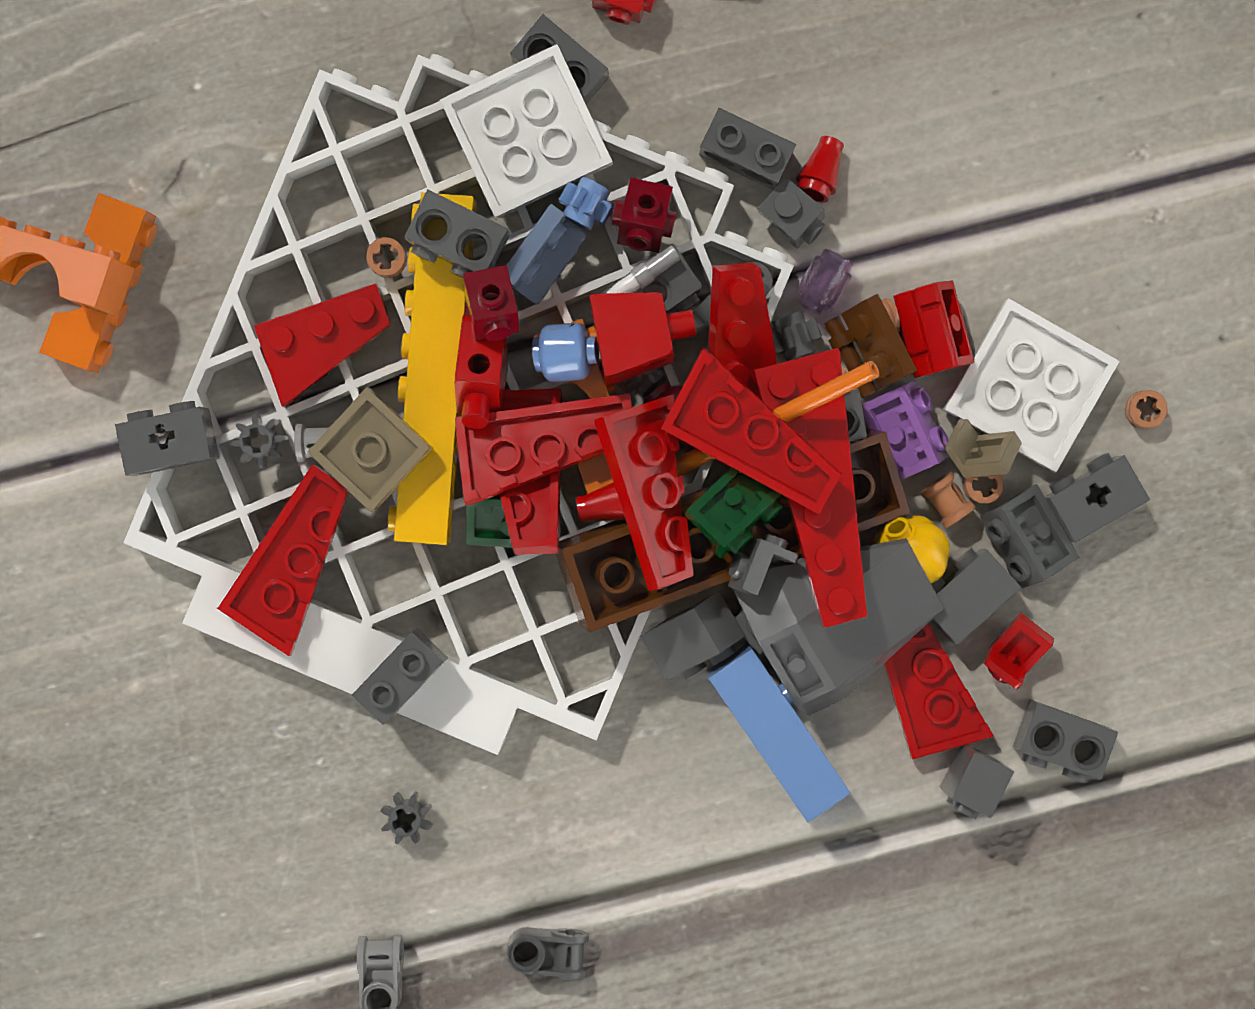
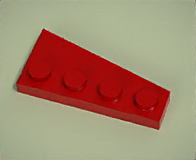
(530, 444)
(533, 508)
(286, 566)
(931, 698)

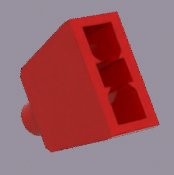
(636, 333)
(479, 383)

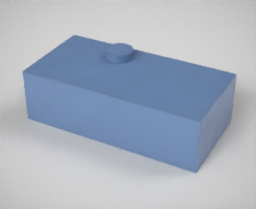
(778, 732)

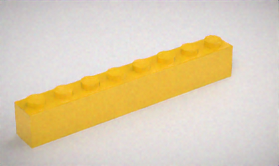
(428, 391)

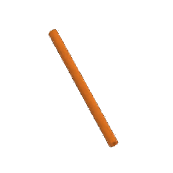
(797, 407)

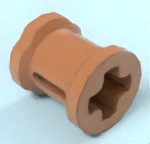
(947, 500)

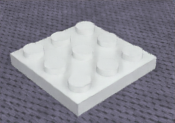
(526, 131)
(1032, 383)

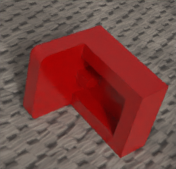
(1017, 651)

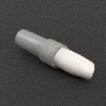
(645, 273)

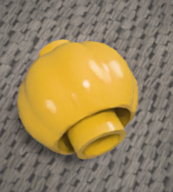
(924, 537)

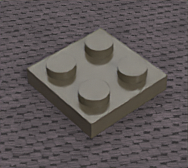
(370, 449)

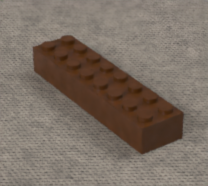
(608, 578)

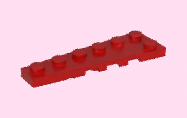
(830, 539)

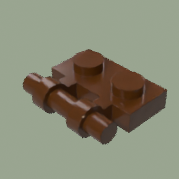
(876, 339)

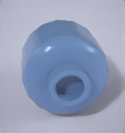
(564, 352)

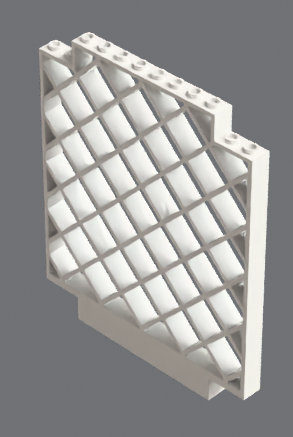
(332, 642)

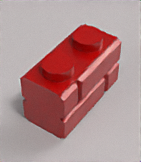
(934, 328)

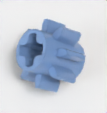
(586, 203)

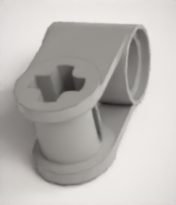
(381, 967)

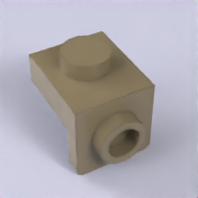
(981, 454)

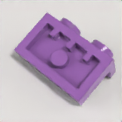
(909, 428)

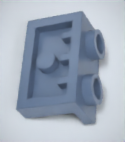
(544, 254)

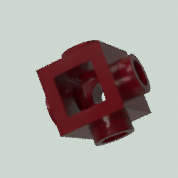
(644, 215)

